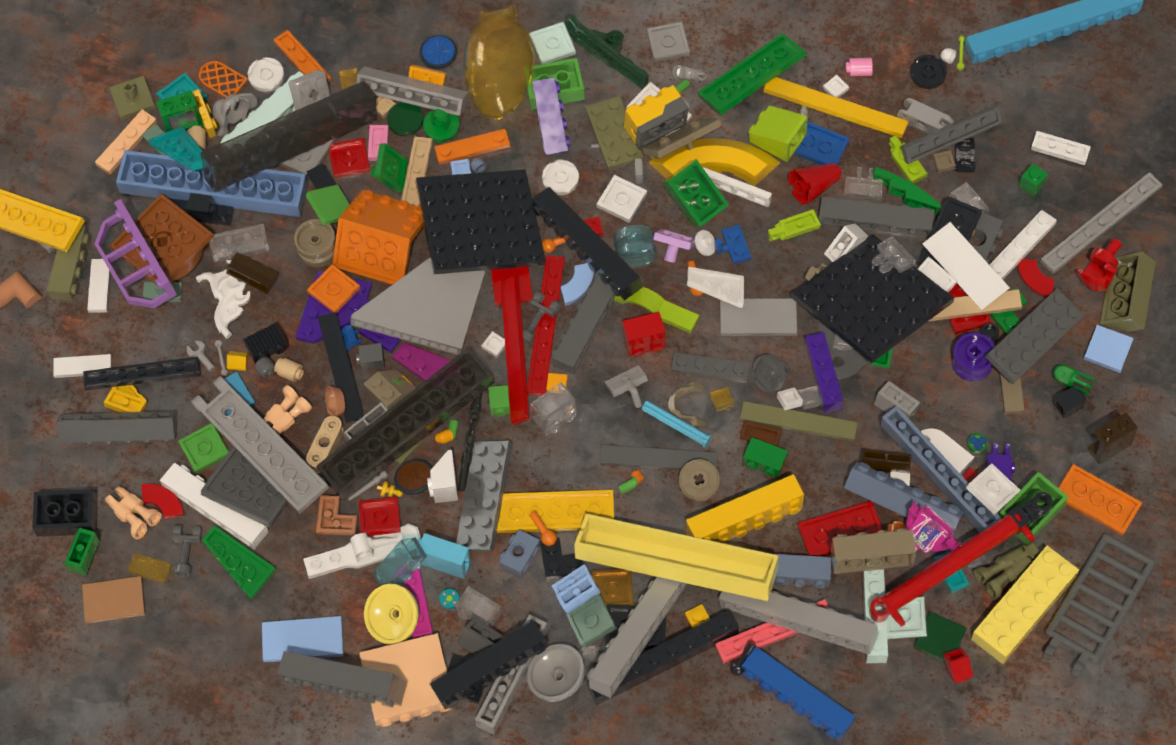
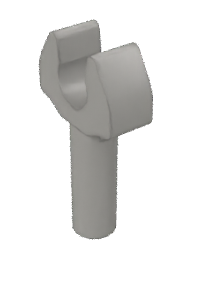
(201, 356)

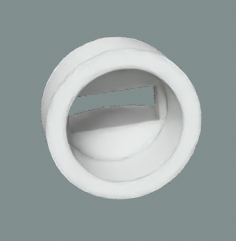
(948, 55)

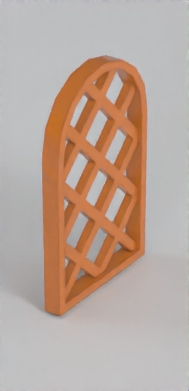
(224, 67)

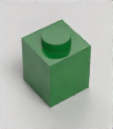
(1033, 180)

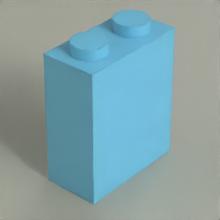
(445, 555)

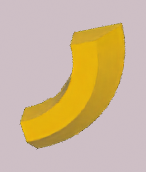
(720, 155)

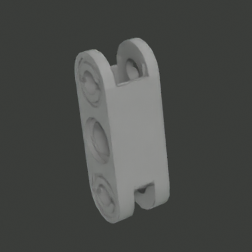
(923, 117)

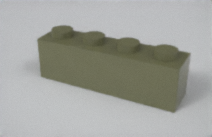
(68, 268)

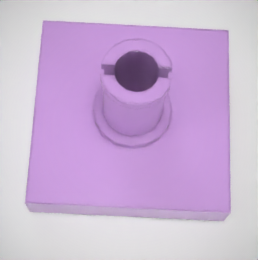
(674, 241)

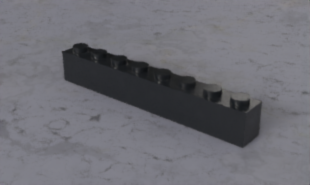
(587, 244)
(674, 652)

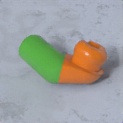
(682, 86)
(629, 485)

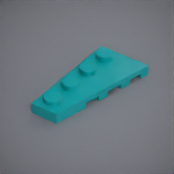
(180, 147)

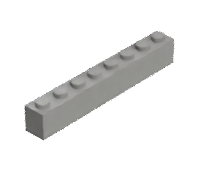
(806, 619)
(634, 635)

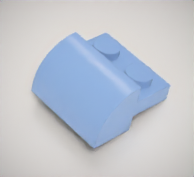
(576, 589)

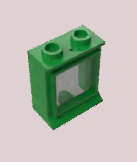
(179, 111)

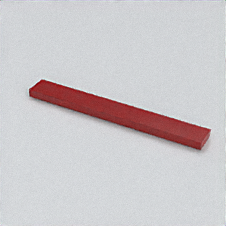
(546, 327)
(514, 350)

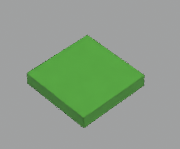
(328, 203)
(203, 448)

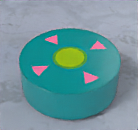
(448, 599)

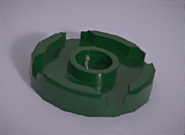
(405, 119)

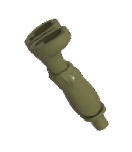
(1012, 564)

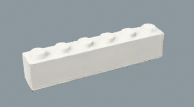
(188, 489)

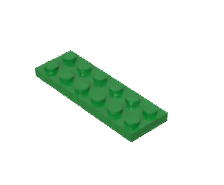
(751, 74)

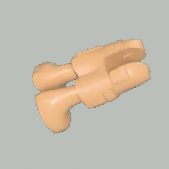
(278, 413)
(128, 506)

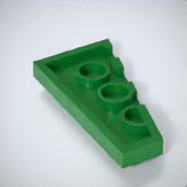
(241, 563)

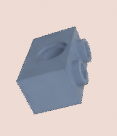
(519, 564)

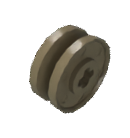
(688, 483)

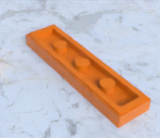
(298, 54)

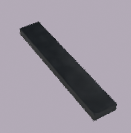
(340, 366)
(141, 373)

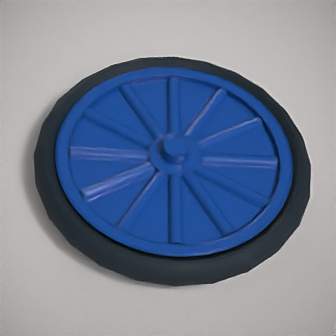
(438, 51)

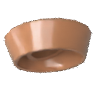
(334, 401)

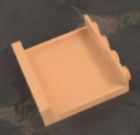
(418, 664)

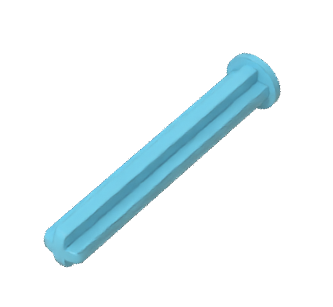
(677, 423)

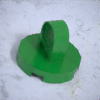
(441, 126)

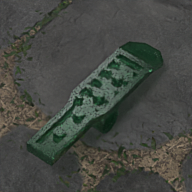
(607, 49)

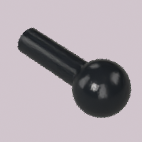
(736, 665)

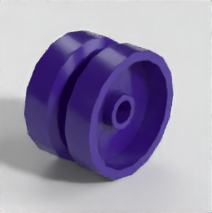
(970, 359)

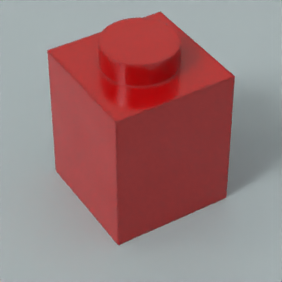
(958, 665)

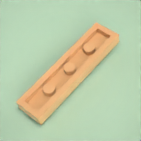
(126, 140)

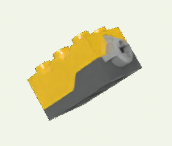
(656, 116)

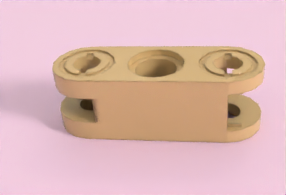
(329, 432)

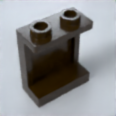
(1113, 438)

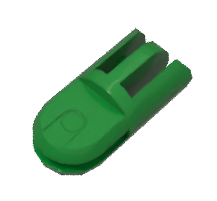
(1067, 376)

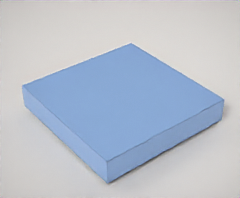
(1108, 348)

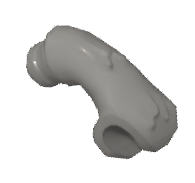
(688, 73)

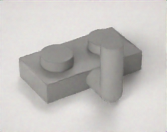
(628, 381)

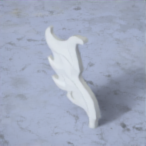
(230, 296)

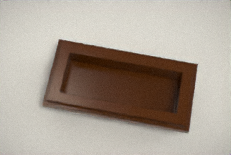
(760, 432)

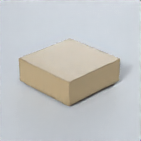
(383, 106)

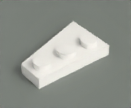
(718, 284)

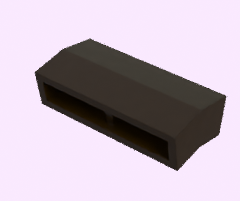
(252, 273)
(886, 461)

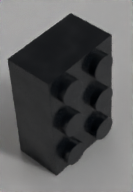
(64, 512)

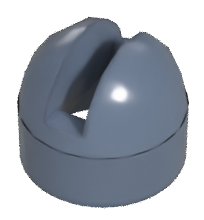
(478, 165)

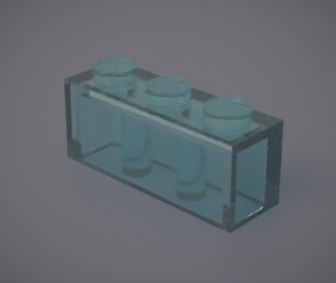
(400, 563)

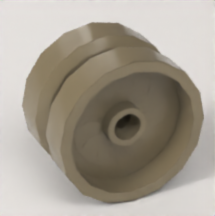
(315, 243)

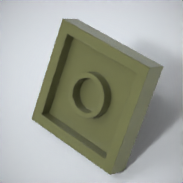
(132, 97)

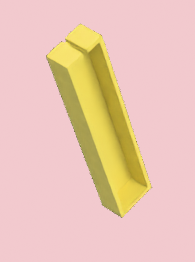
(676, 557)

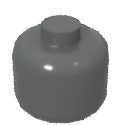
(264, 367)

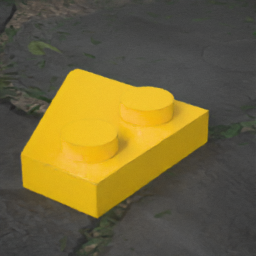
(204, 111)
(125, 399)

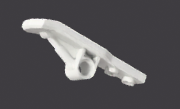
(359, 552)

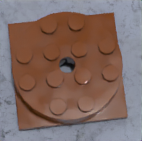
(168, 225)

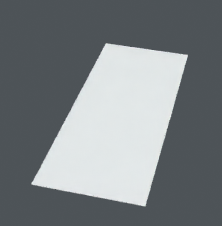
(966, 265)

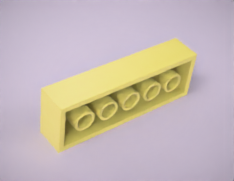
(1024, 604)

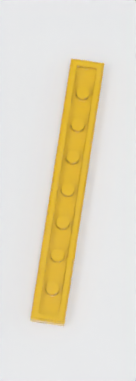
(836, 107)

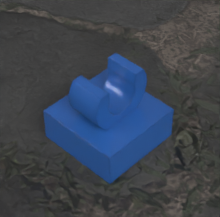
(349, 337)

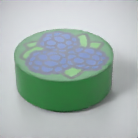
(977, 443)

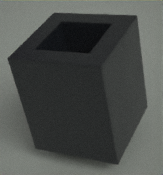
(201, 206)
(1069, 402)

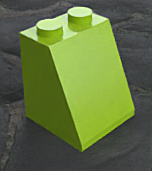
(779, 132)

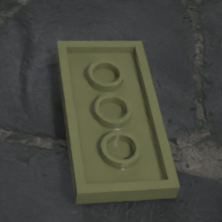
(613, 139)

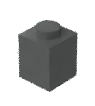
(370, 357)

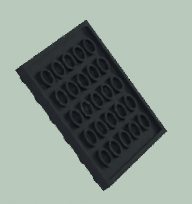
(480, 221)
(871, 307)

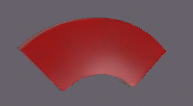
(1034, 278)
(163, 499)

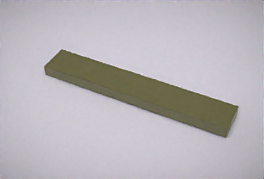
(799, 421)

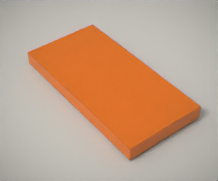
(1099, 499)

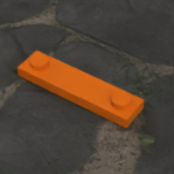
(472, 146)

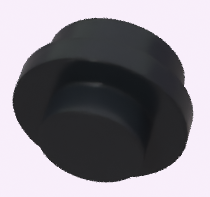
(990, 331)

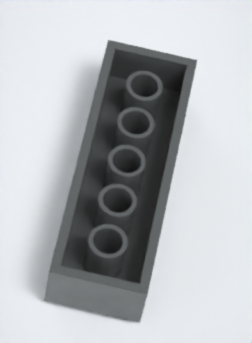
(342, 678)

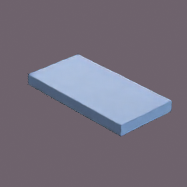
(303, 636)

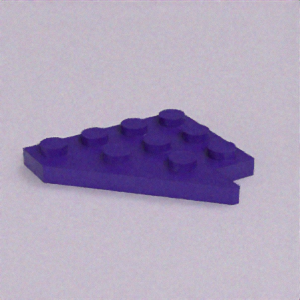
(309, 327)

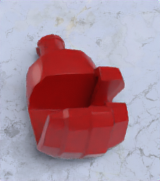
(1102, 267)

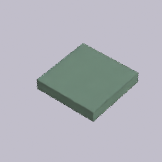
(591, 621)

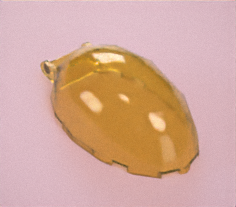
(498, 62)

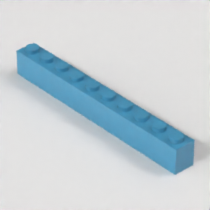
(1046, 27)

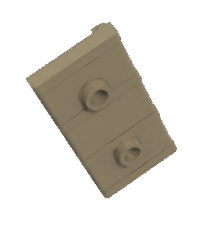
(681, 137)

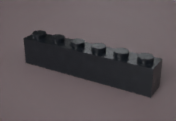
(489, 665)

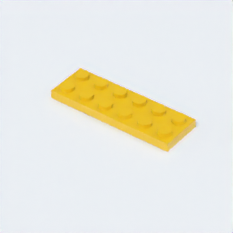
(38, 221)
(556, 509)

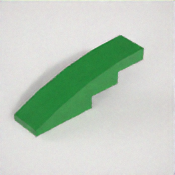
(912, 195)

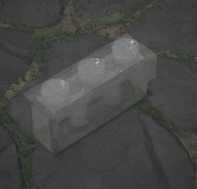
(243, 240)

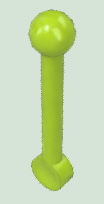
(960, 66)

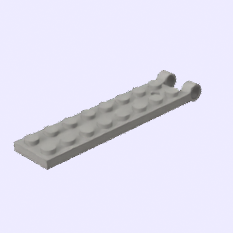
(262, 447)

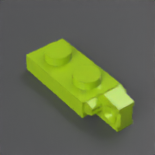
(913, 171)
(794, 226)

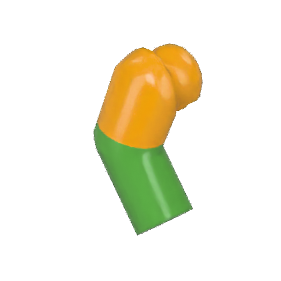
(449, 434)

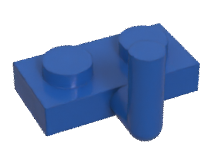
(734, 244)

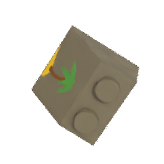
(388, 387)

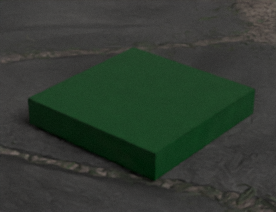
(941, 637)

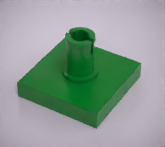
(390, 168)

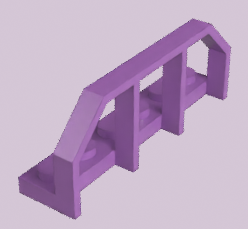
(146, 254)

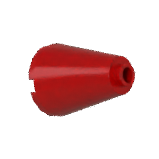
(813, 181)

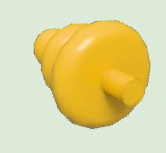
(390, 490)

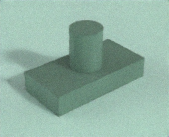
(152, 291)

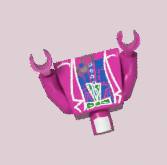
(930, 530)

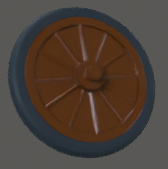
(412, 476)

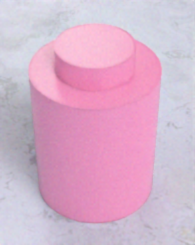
(859, 67)

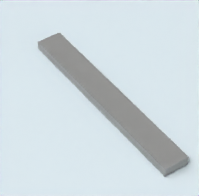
(1101, 223)

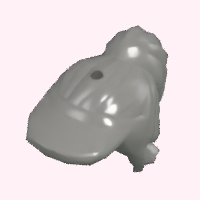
(232, 110)

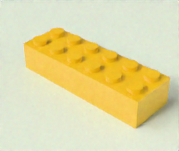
(748, 512)

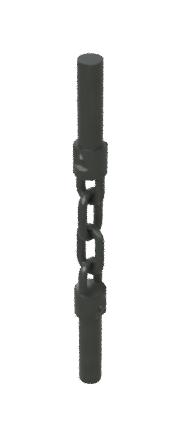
(466, 456)

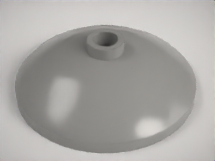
(549, 666)

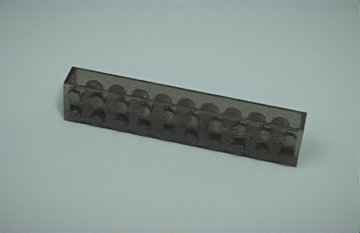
(288, 136)
(405, 424)

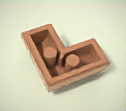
(18, 287)
(330, 522)

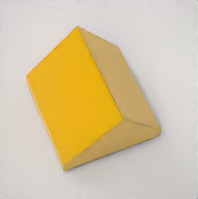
(237, 360)

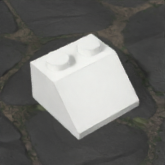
(443, 480)

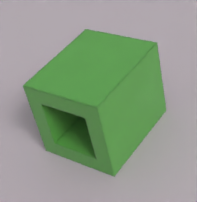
(499, 400)

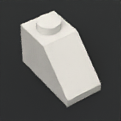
(846, 240)

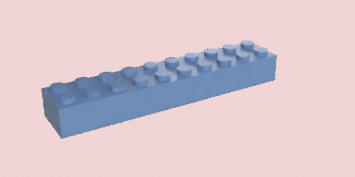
(263, 192)

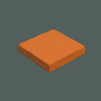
(333, 289)

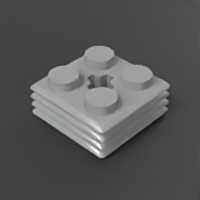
(311, 83)

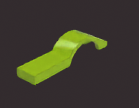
(669, 312)

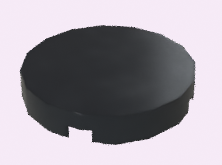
(928, 72)

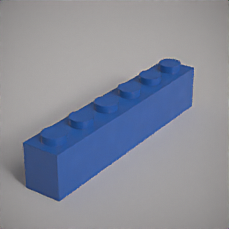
(798, 694)

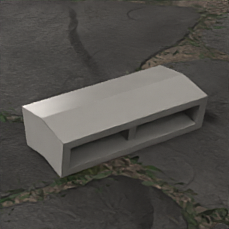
(364, 421)

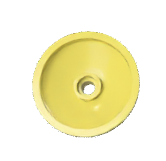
(381, 613)

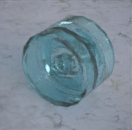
(635, 245)

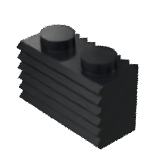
(266, 342)

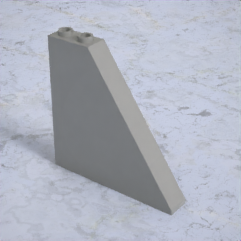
(425, 308)

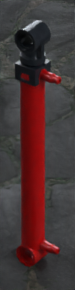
(1015, 522)

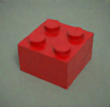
(644, 334)

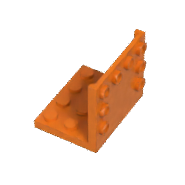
(376, 236)

